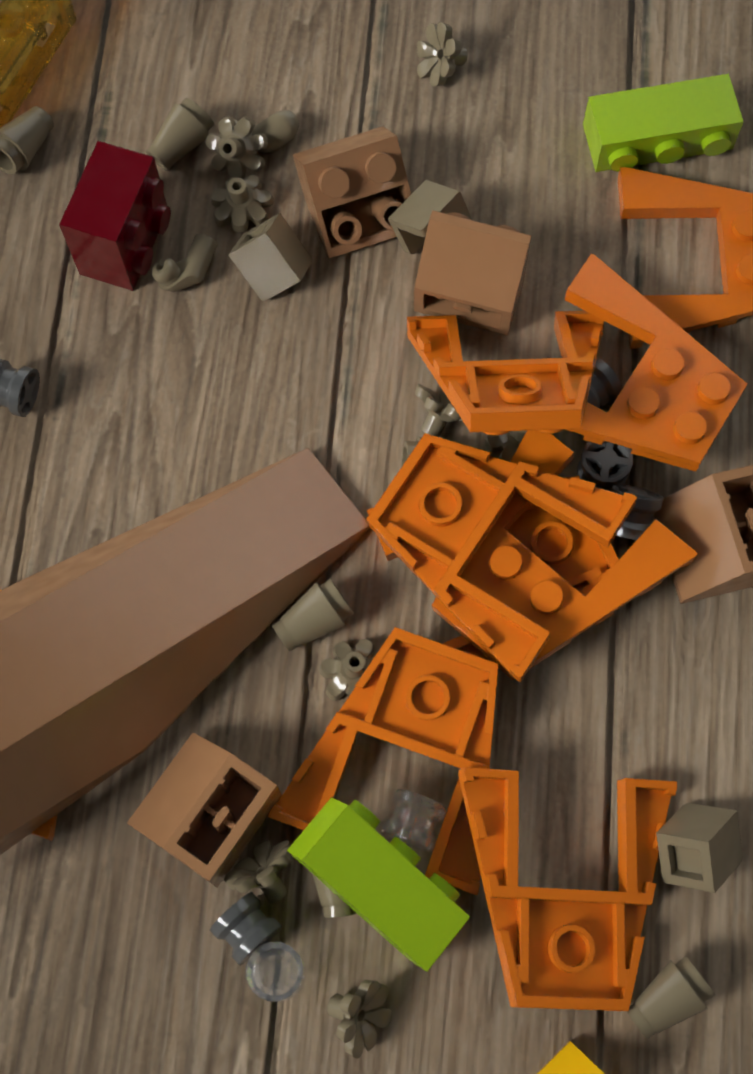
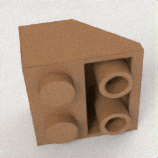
(353, 189)
(471, 271)
(718, 524)
(205, 808)

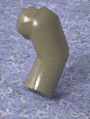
(278, 128)
(182, 274)

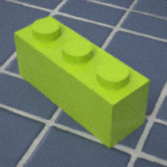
(662, 123)
(380, 881)

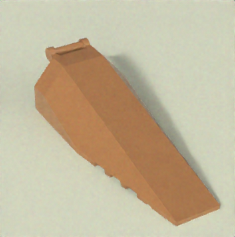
(140, 625)

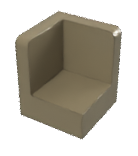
(413, 215)
(271, 257)
(699, 847)

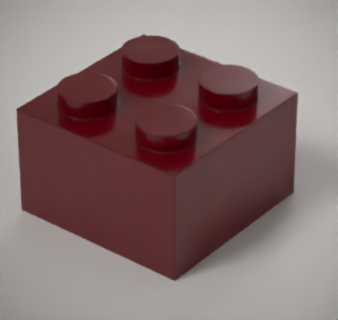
(116, 216)

